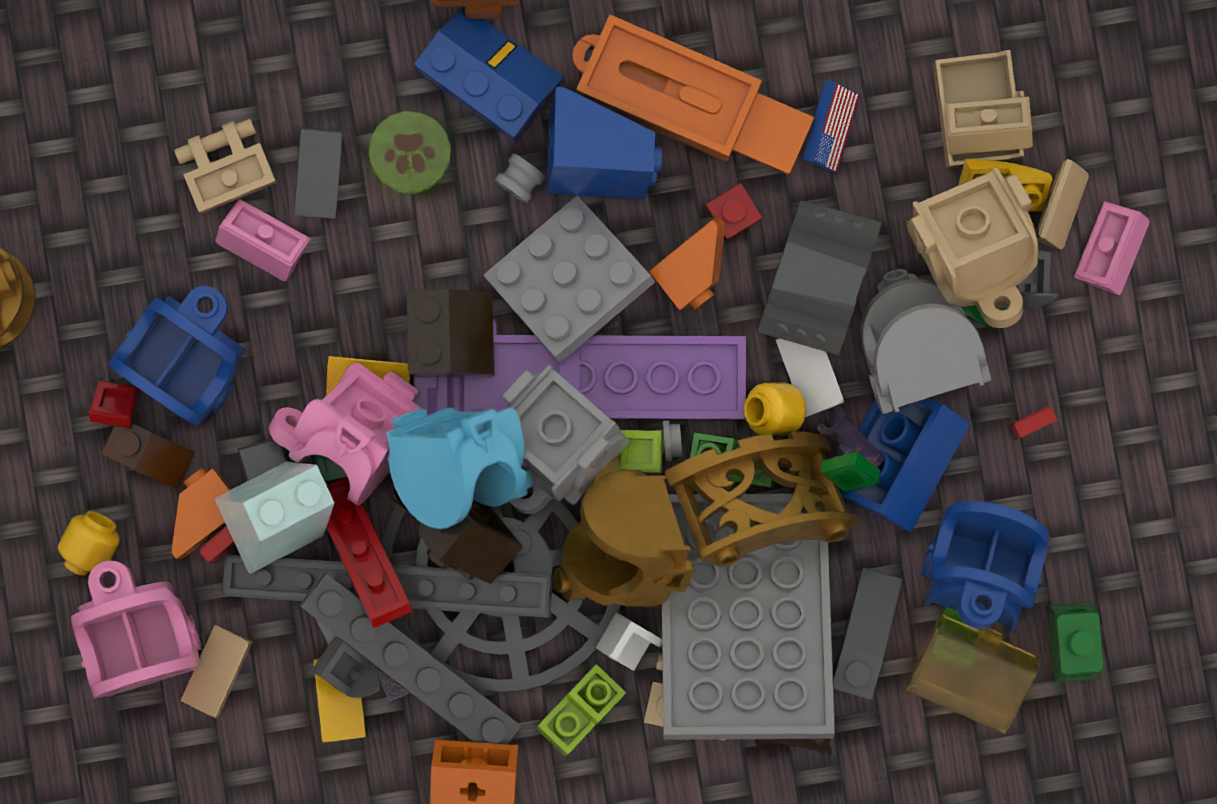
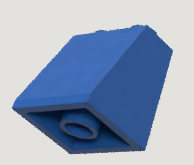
(598, 151)

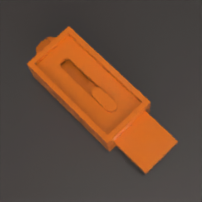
(687, 96)

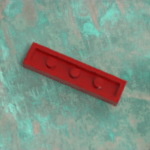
(365, 558)

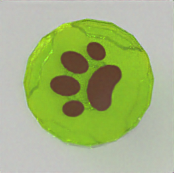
(409, 152)

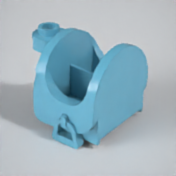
(456, 457)

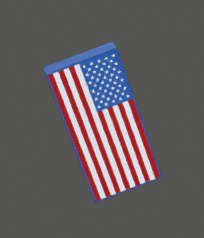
(831, 126)

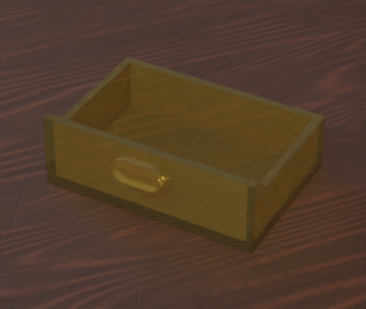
(973, 673)

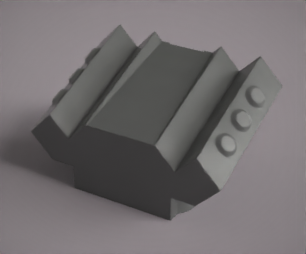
(819, 277)

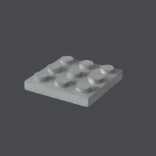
(569, 278)

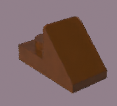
(149, 454)

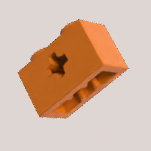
(473, 773)

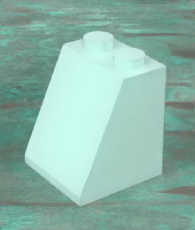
(276, 512)

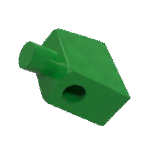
(1075, 642)

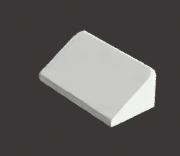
(812, 375)

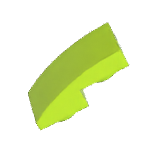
(580, 710)

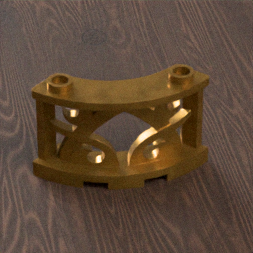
(708, 476)

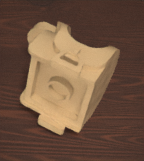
(979, 244)

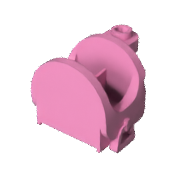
(348, 426)
(133, 633)

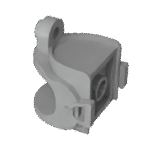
(918, 343)
(563, 438)

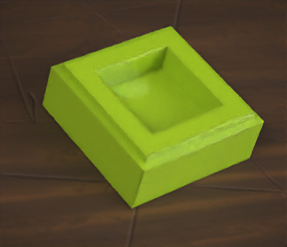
(643, 452)

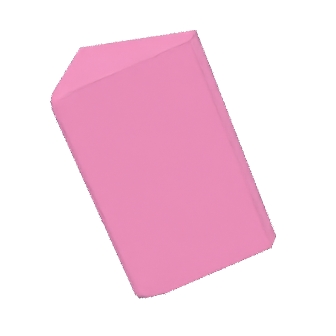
(262, 240)
(1112, 248)

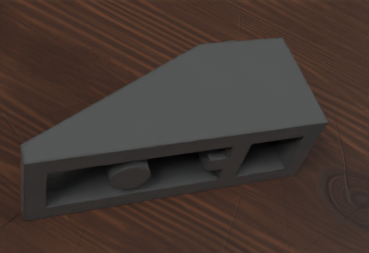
(866, 633)

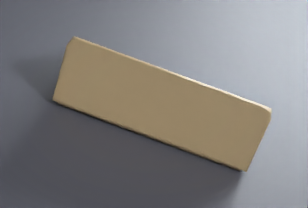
(989, 125)
(1061, 205)
(217, 671)

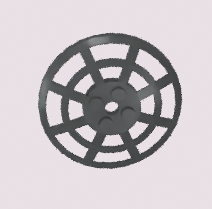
(531, 559)

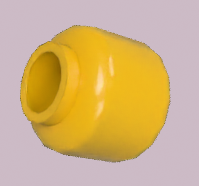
(775, 409)
(88, 542)

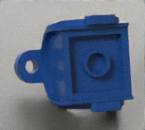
(181, 355)
(985, 563)

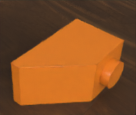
(693, 267)
(197, 511)

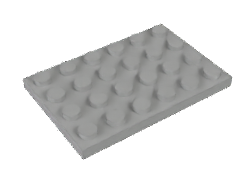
(749, 640)

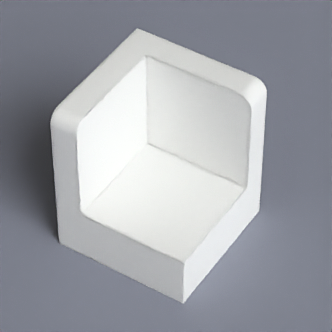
(626, 641)

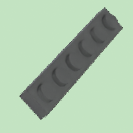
(409, 664)

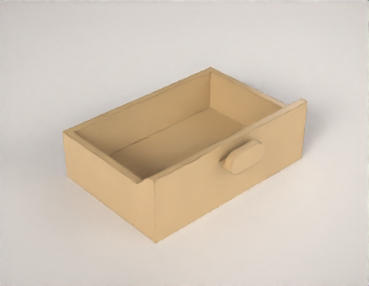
(971, 80)

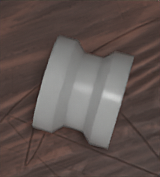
(520, 178)

